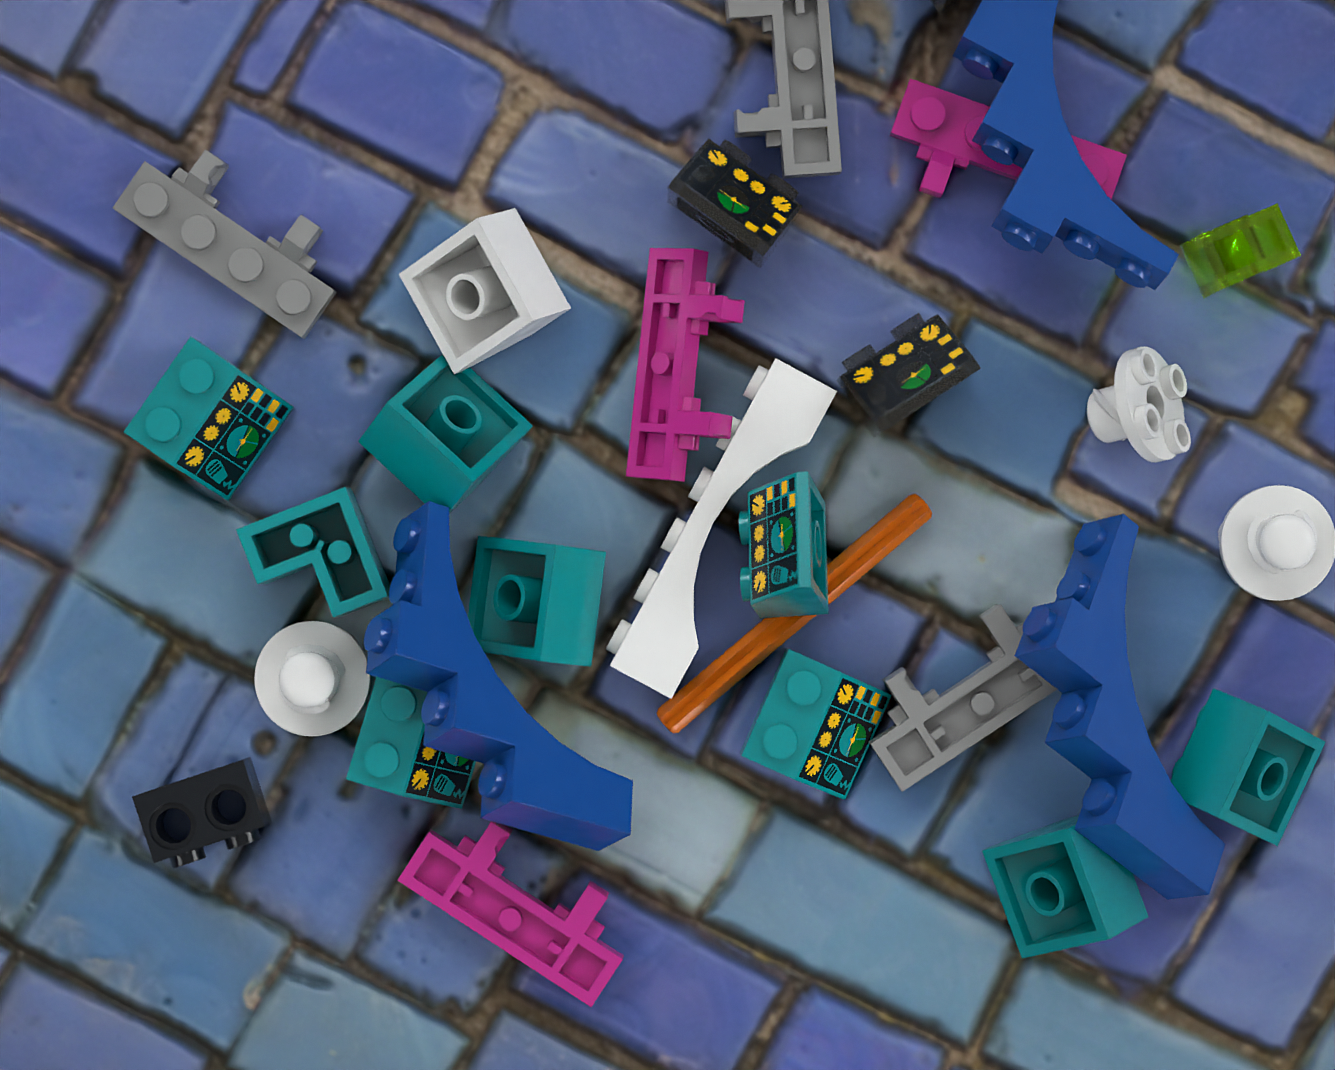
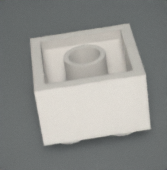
(484, 289)

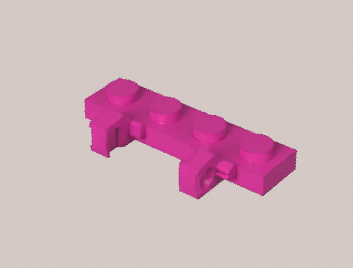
(944, 132)
(674, 316)
(551, 941)

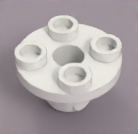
(1143, 406)
(1277, 542)
(312, 678)

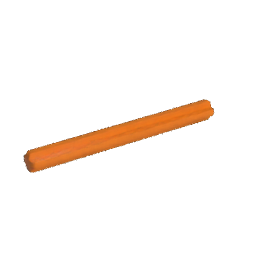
(774, 631)

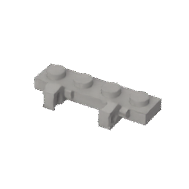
(804, 109)
(265, 274)
(939, 727)

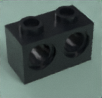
(199, 800)

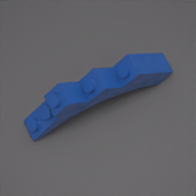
(1027, 129)
(468, 710)
(1098, 726)

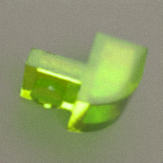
(1239, 250)

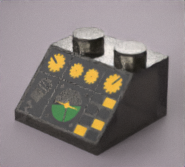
(734, 200)
(906, 373)

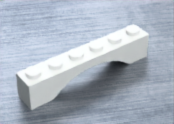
(778, 421)

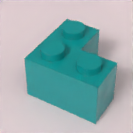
(322, 535)

